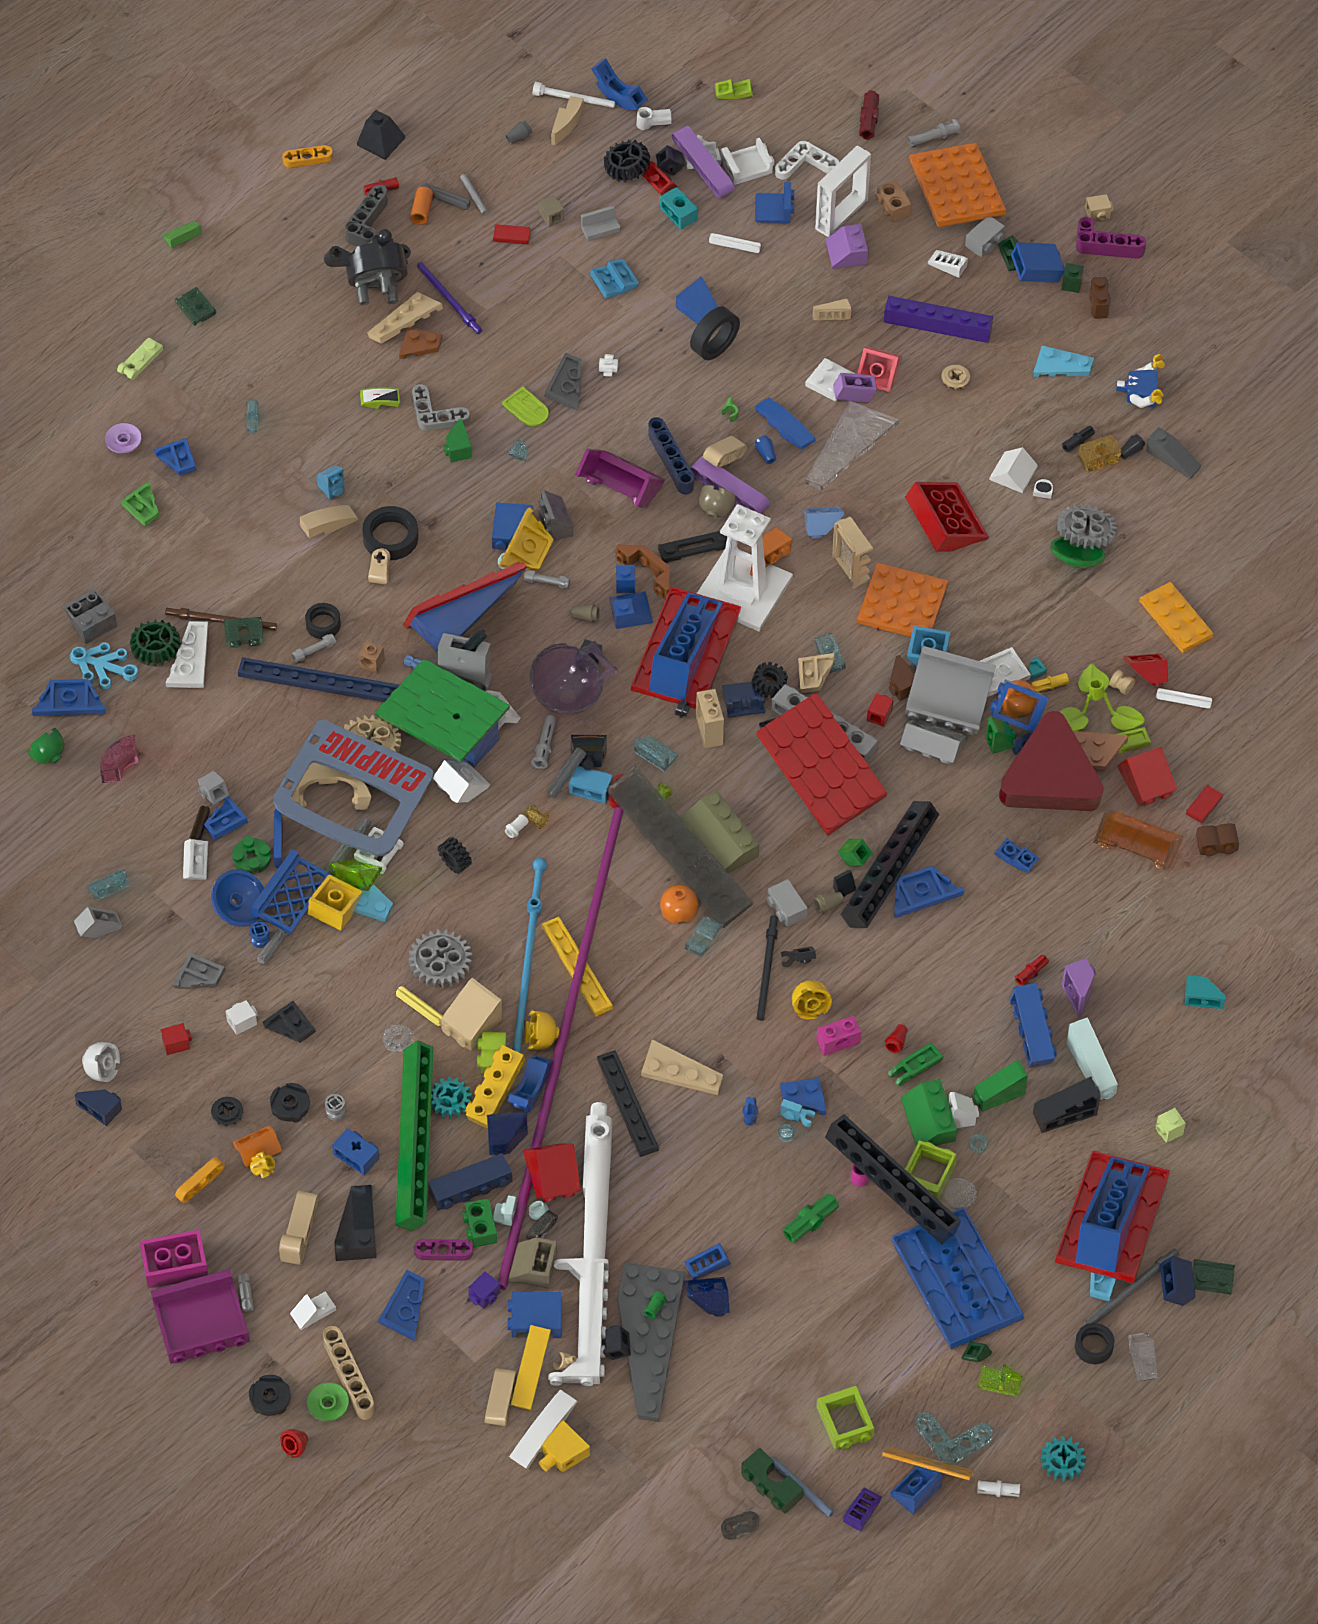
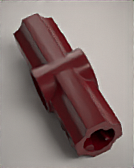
(869, 115)

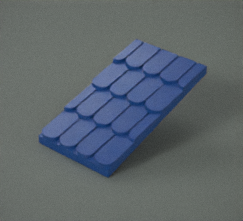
(958, 1281)

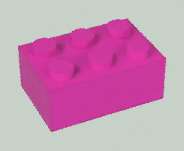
(173, 1258)

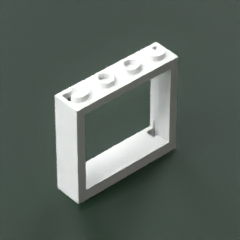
(827, 216)

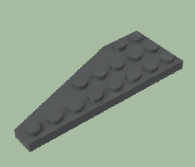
(649, 1338)

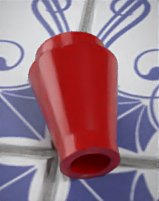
(896, 1040)

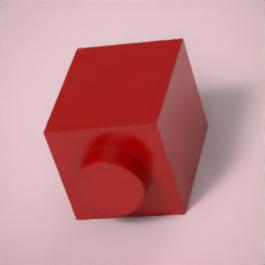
(880, 709)
(176, 1038)

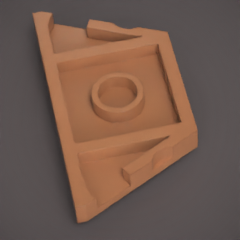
(1100, 747)

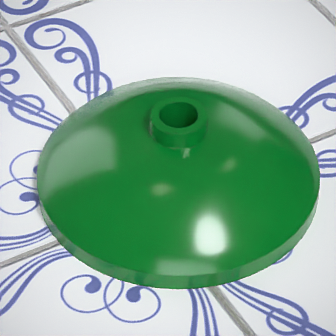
(1076, 556)

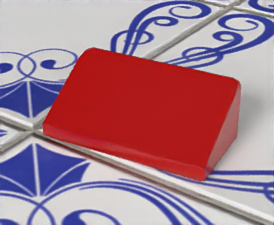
(659, 179)

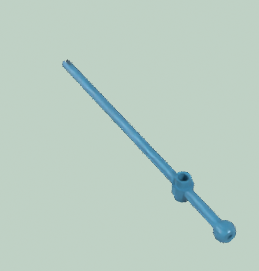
(534, 908)

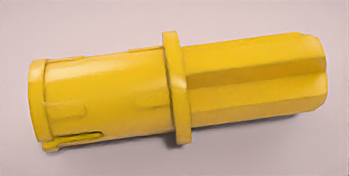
(1050, 682)

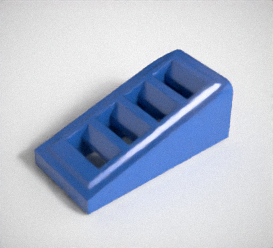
(711, 1252)

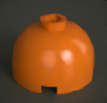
(1018, 703)
(679, 904)

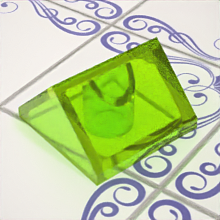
(355, 873)

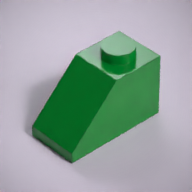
(458, 443)
(999, 735)

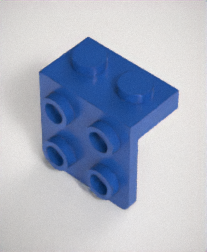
(775, 206)

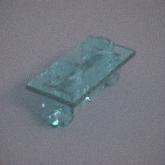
(108, 885)

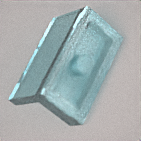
(654, 752)

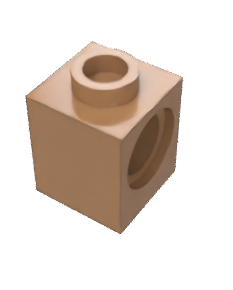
(371, 657)

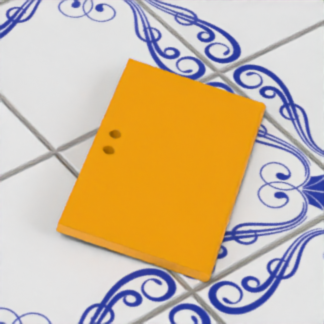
(928, 1463)

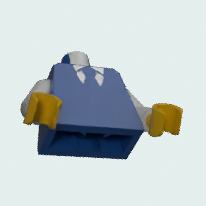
(1142, 384)

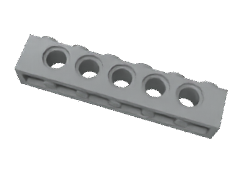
(790, 697)

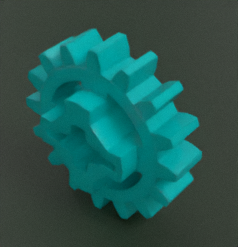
(450, 1096)
(1072, 1455)

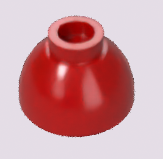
(293, 1442)

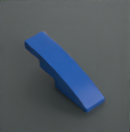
(786, 423)

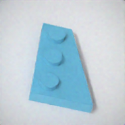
(1057, 361)

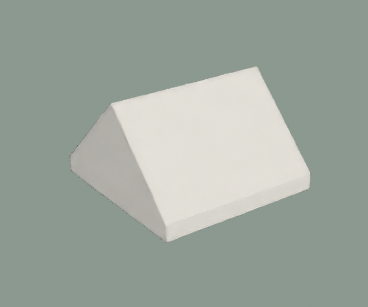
(1014, 469)

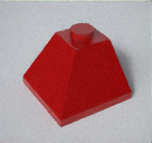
(1150, 666)

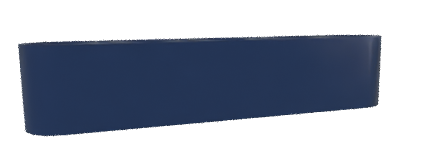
(671, 455)

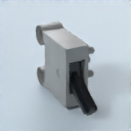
(466, 657)

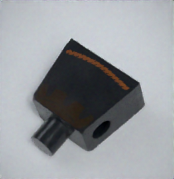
(595, 749)

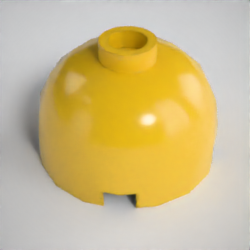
(811, 999)
(540, 1031)

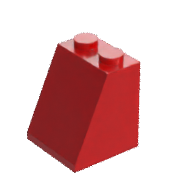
(1148, 776)
(553, 1170)

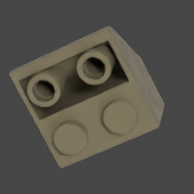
(534, 1262)

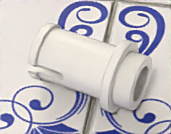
(513, 829)

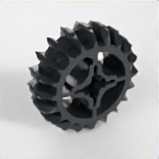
(628, 164)

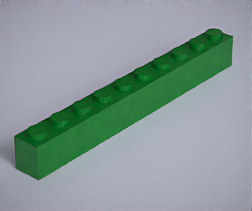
(414, 1136)

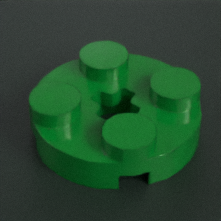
(247, 846)

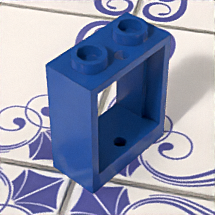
(1036, 713)

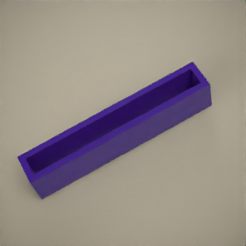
(938, 319)

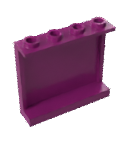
(200, 1316)

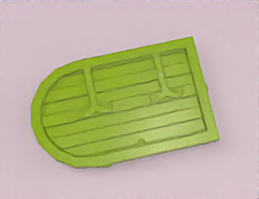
(526, 407)

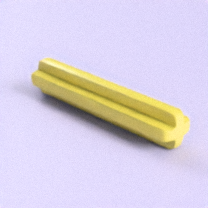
(419, 1005)

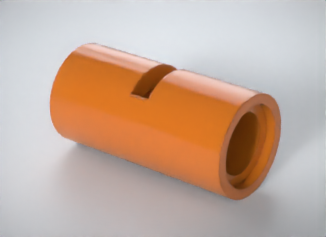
(421, 205)

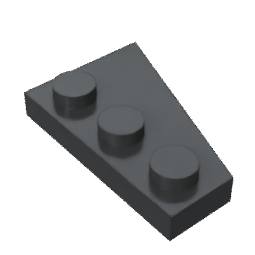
(565, 382)

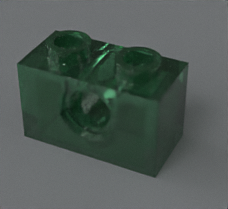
(234, 626)

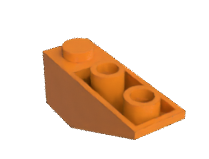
(775, 546)

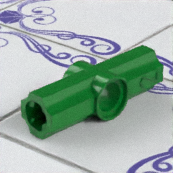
(810, 1218)

